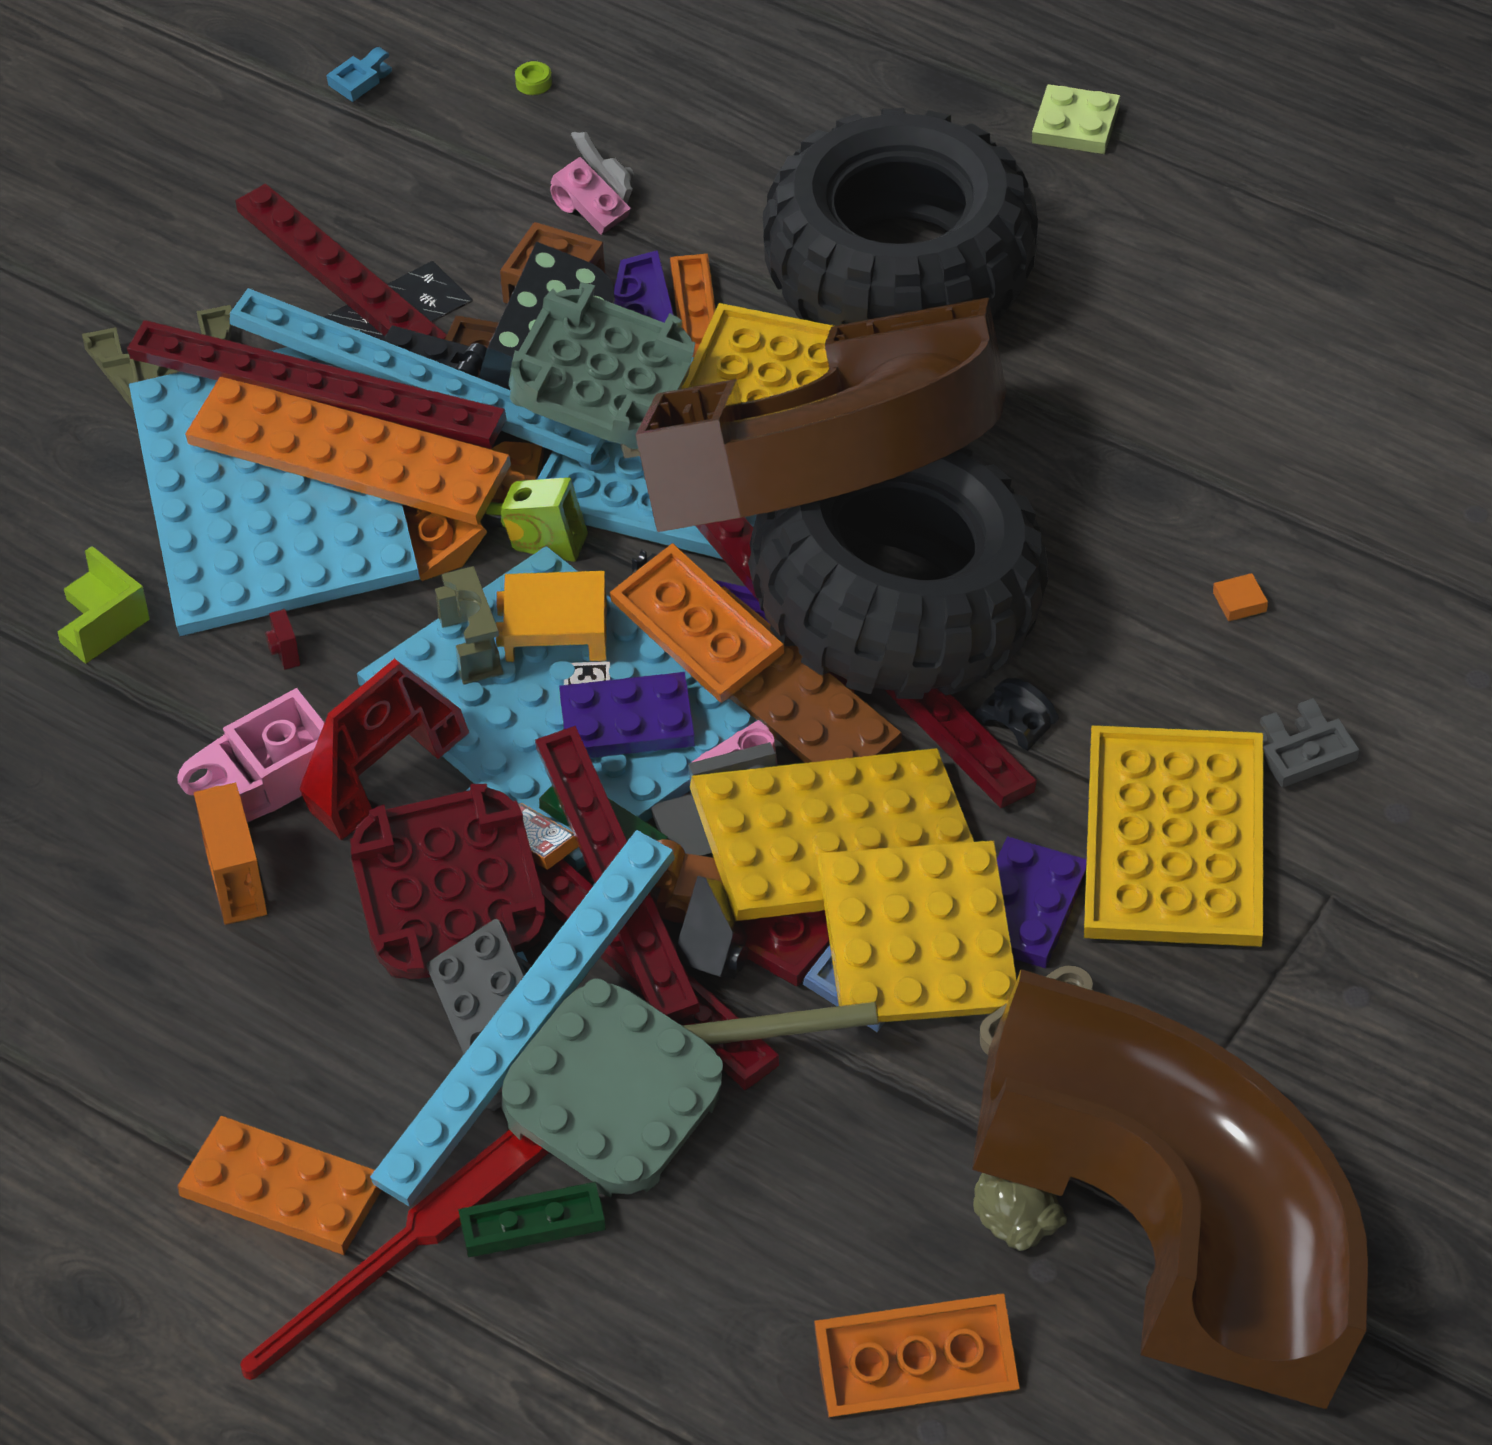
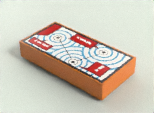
(546, 838)

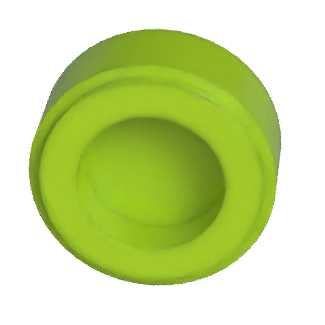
(533, 78)

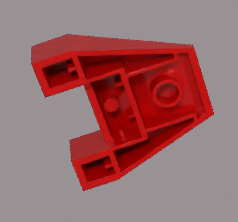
(364, 730)

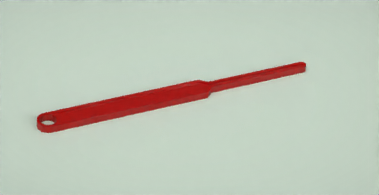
(426, 1225)

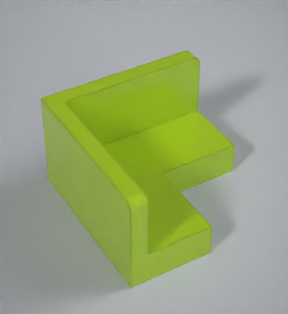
(110, 606)

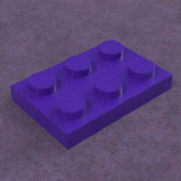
(630, 714)
(1037, 896)

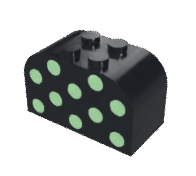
(544, 271)

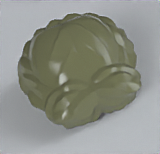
(1016, 1211)

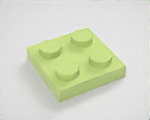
(1075, 119)

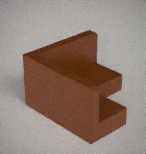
(570, 243)

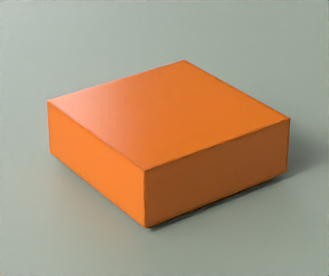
(1240, 597)

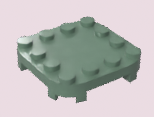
(598, 364)
(611, 1087)

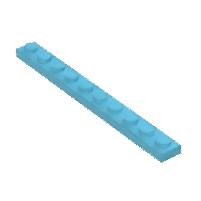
(380, 359)
(521, 1016)

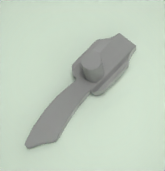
(609, 169)

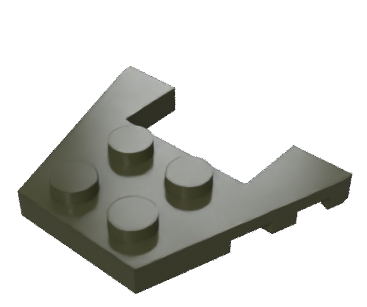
(121, 370)

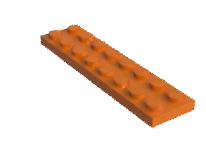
(349, 450)

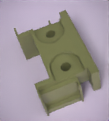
(464, 601)

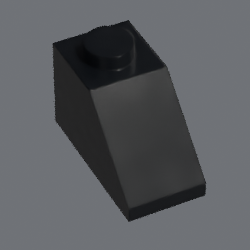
(710, 934)

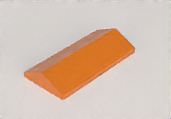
(440, 541)
(916, 1355)

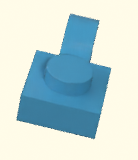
(357, 77)

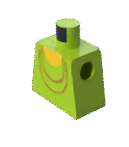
(541, 516)

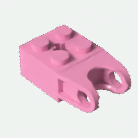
(260, 753)

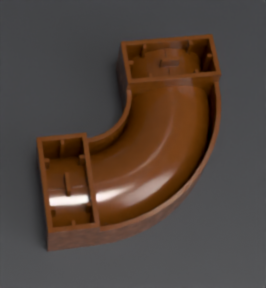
(889, 404)
(1223, 1172)

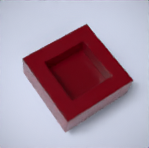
(282, 639)

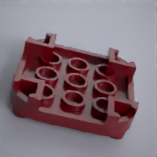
(442, 873)

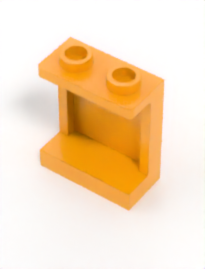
(553, 611)

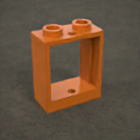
(230, 853)

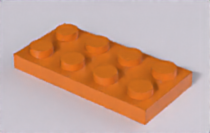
(697, 623)
(280, 1185)

